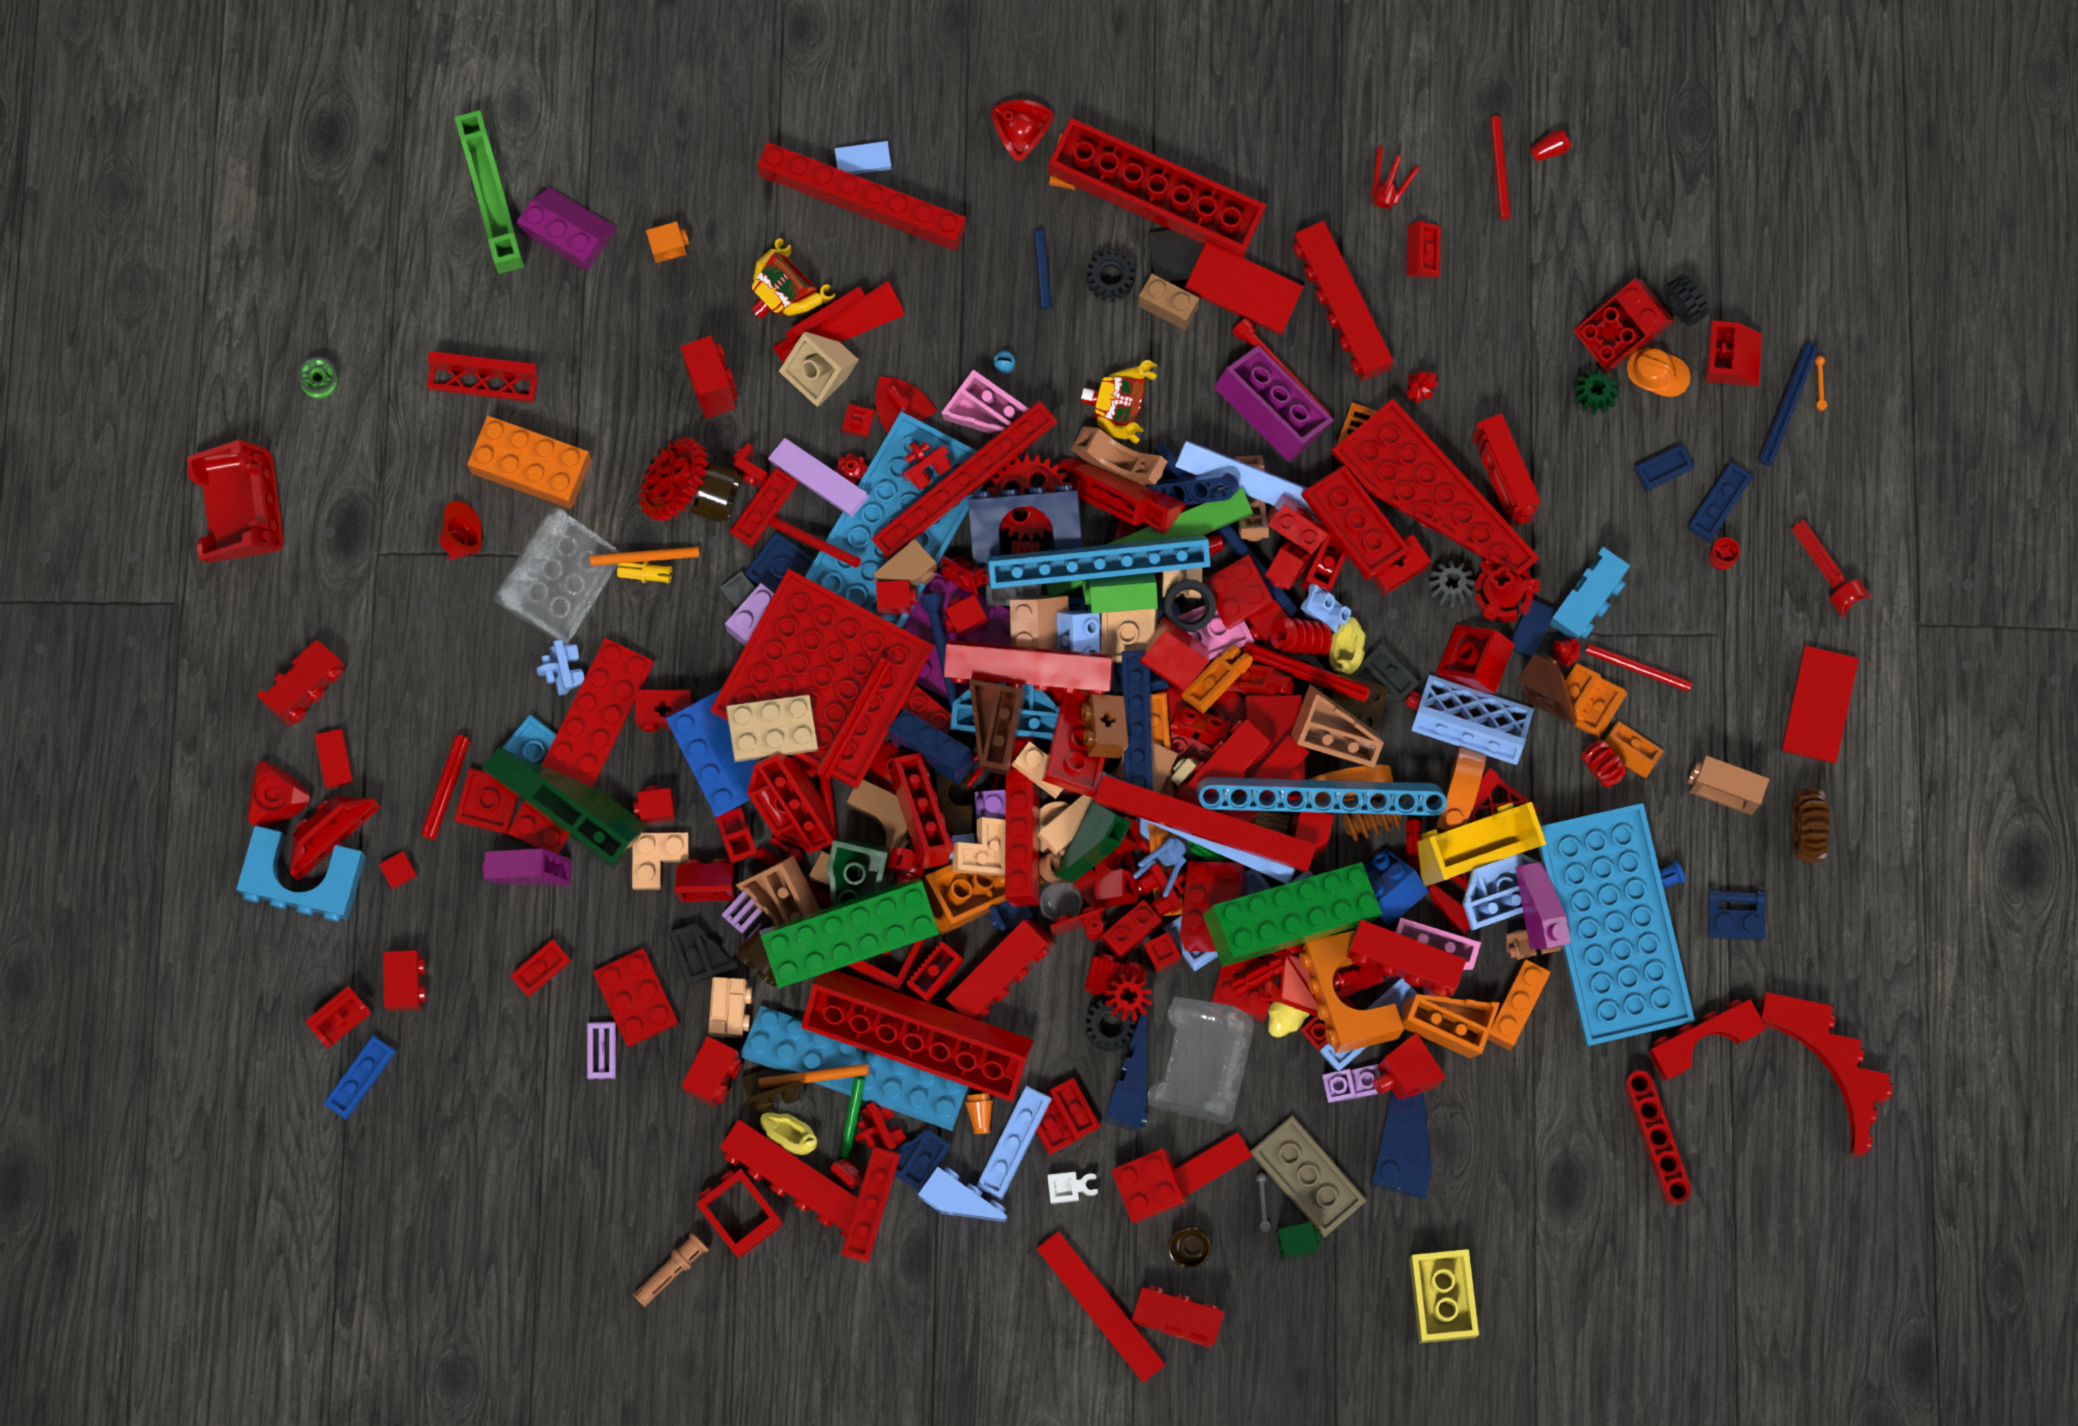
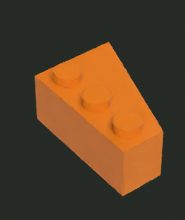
(1450, 1022)

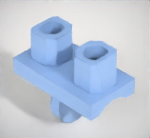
(1324, 608)
(556, 667)

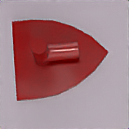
(900, 396)

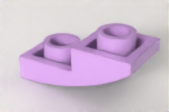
(1351, 1083)

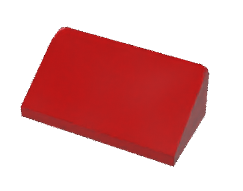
(1423, 250)

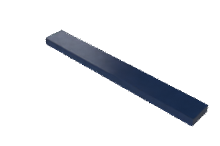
(1229, 536)

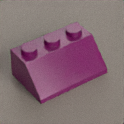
(565, 228)

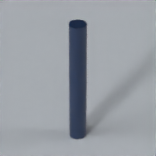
(1042, 269)

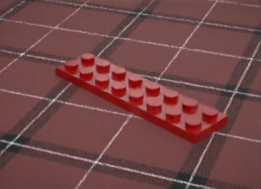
(587, 733)

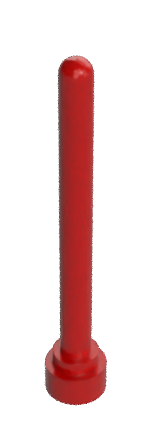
(1246, 332)

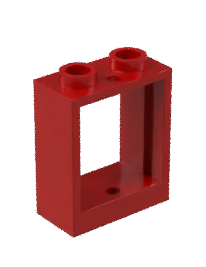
(885, 979)
(755, 1237)

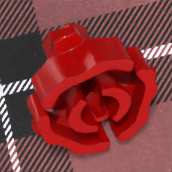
(1506, 595)

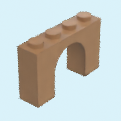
(882, 808)

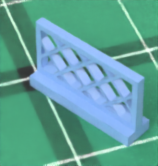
(1468, 731)

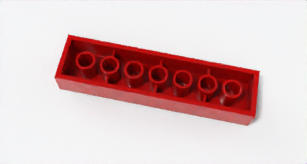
(1155, 188)
(917, 1034)

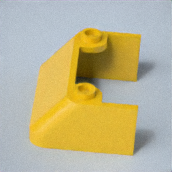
(1479, 843)

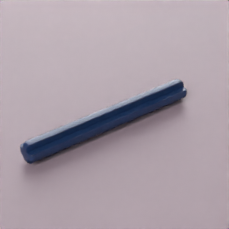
(1788, 404)

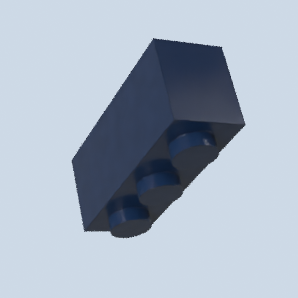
(936, 748)

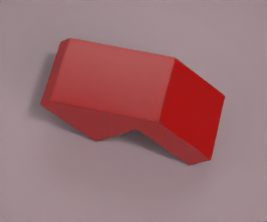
(736, 835)

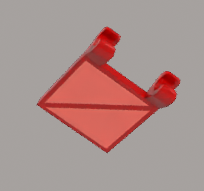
(1292, 985)

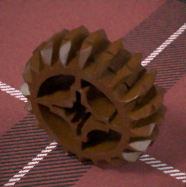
(1810, 825)

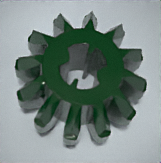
(1592, 400)

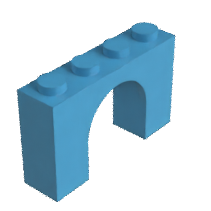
(331, 897)

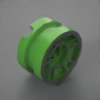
(308, 372)

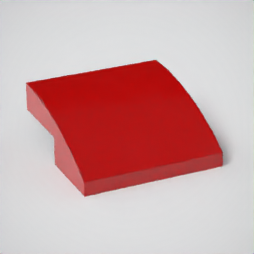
(1066, 1118)

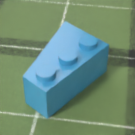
(1591, 595)

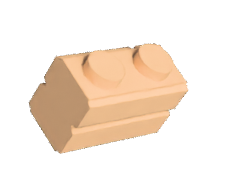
(729, 1008)

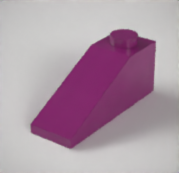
(1542, 910)

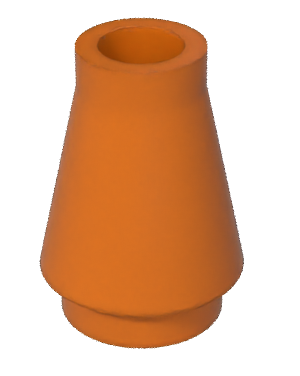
(979, 1110)

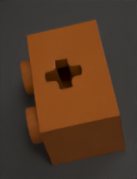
(1105, 726)

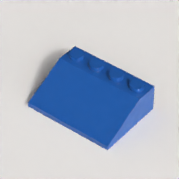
(709, 754)

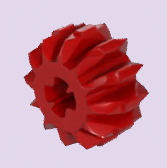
(1603, 763)
(1133, 989)

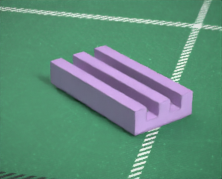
(734, 921)
(591, 1075)

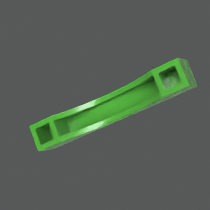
(489, 192)

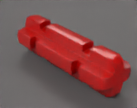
(1413, 828)
(1257, 975)

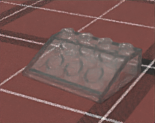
(553, 576)

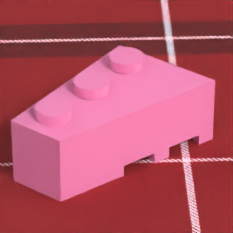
(983, 406)
(1440, 939)

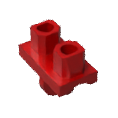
(916, 472)
(1156, 879)
(874, 1129)

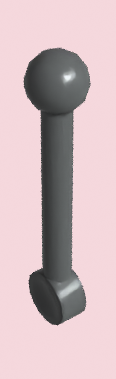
(1264, 1225)

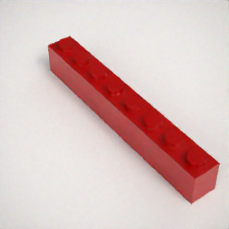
(861, 196)

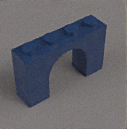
(988, 511)

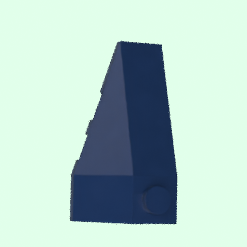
(1130, 1093)

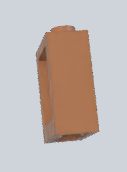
(1727, 785)

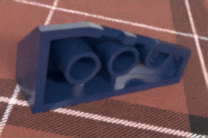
(1404, 1151)

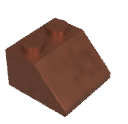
(1547, 689)

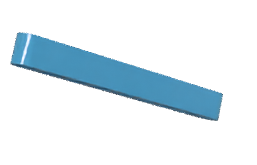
(1332, 804)

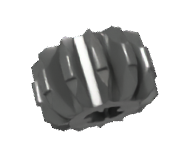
(1454, 574)

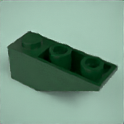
(1095, 840)

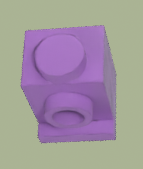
(990, 804)

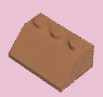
(1035, 620)

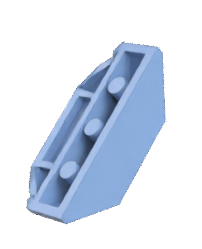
(1494, 891)

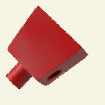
(1408, 1070)

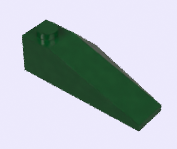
(855, 869)

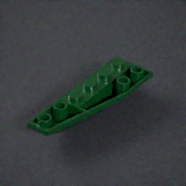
(572, 806)

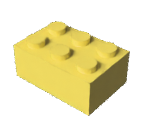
(1443, 1296)

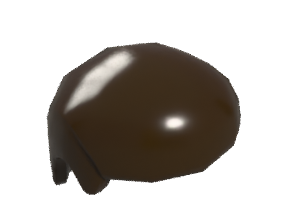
(1189, 1247)

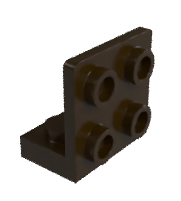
(1368, 711)
(765, 1098)

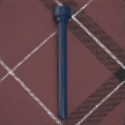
(932, 605)

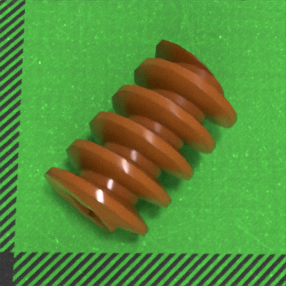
(1364, 822)

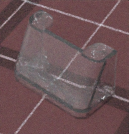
(1204, 1060)

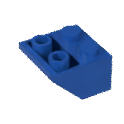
(1394, 886)

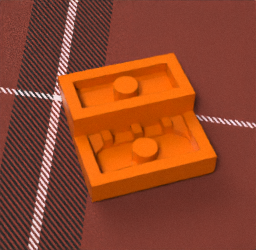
(1593, 699)

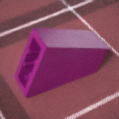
(527, 867)

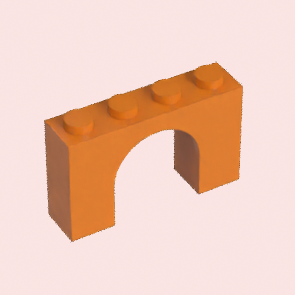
(1345, 1026)

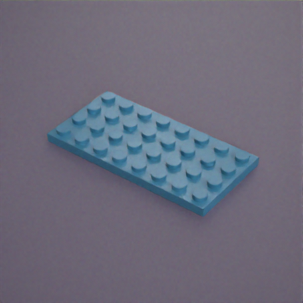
(887, 500)
(1618, 923)

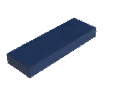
(1720, 502)

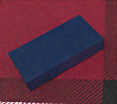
(1664, 467)
(1532, 629)

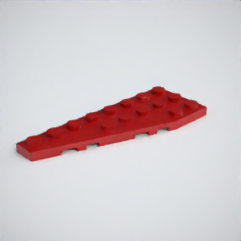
(1413, 475)

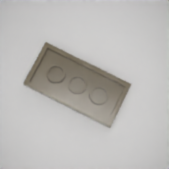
(1308, 1176)

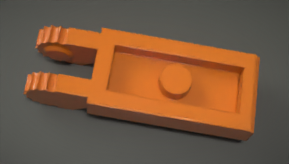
(1216, 679)

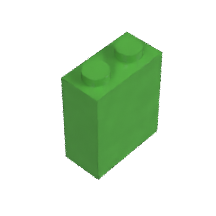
(1121, 593)

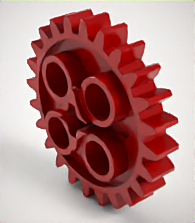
(1021, 474)
(673, 479)

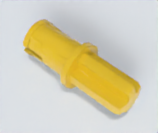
(645, 572)

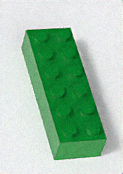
(1291, 914)
(849, 932)

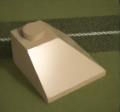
(818, 366)

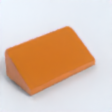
(1633, 749)

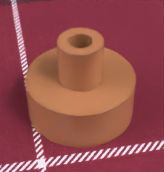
(1048, 866)

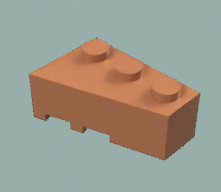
(1334, 731)

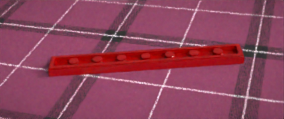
(964, 480)
(1205, 823)

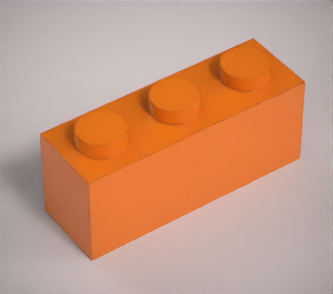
(1518, 1005)

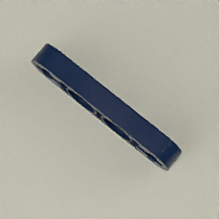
(1191, 493)

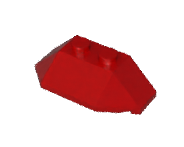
(790, 803)
(328, 827)

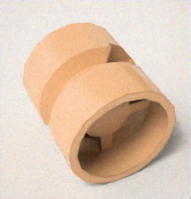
(1173, 577)

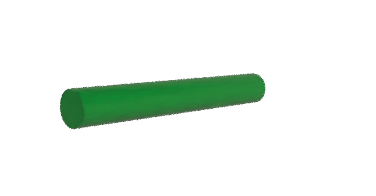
(852, 1117)

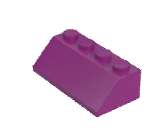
(1273, 403)

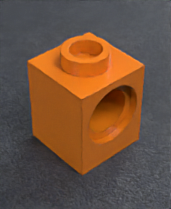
(667, 242)

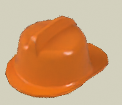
(1658, 372)

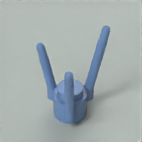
(1168, 854)

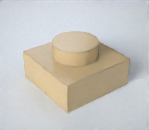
(1184, 770)

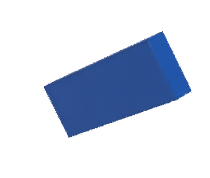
(360, 1077)

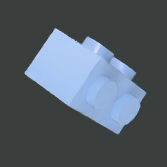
(1078, 631)

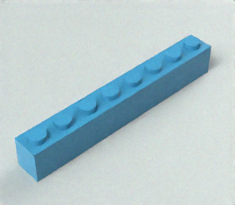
(1098, 561)

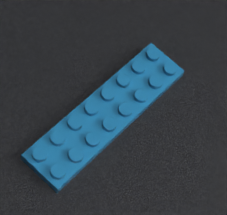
(783, 1045)

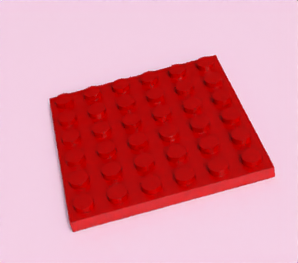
(826, 650)

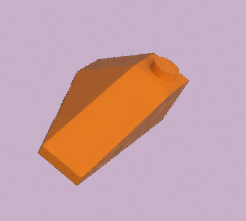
(961, 896)

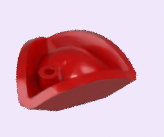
(1021, 125)
(274, 796)

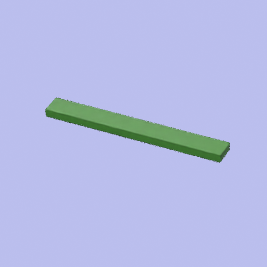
(1193, 522)

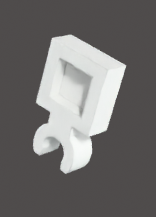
(1065, 1187)

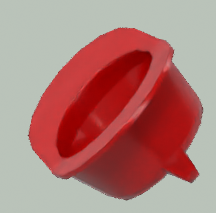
(460, 531)

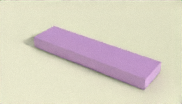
(818, 477)

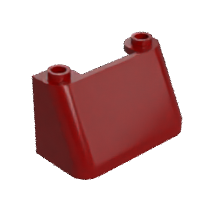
(238, 501)

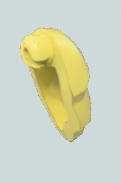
(1347, 647)
(1284, 1019)
(789, 1133)

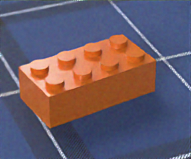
(529, 462)

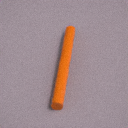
(641, 556)
(814, 1076)

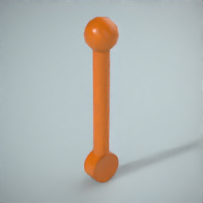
(1821, 405)

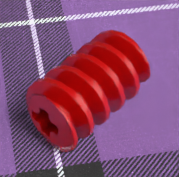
(1301, 636)

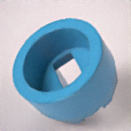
(1004, 366)

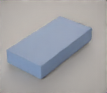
(863, 158)

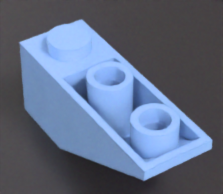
(953, 1198)

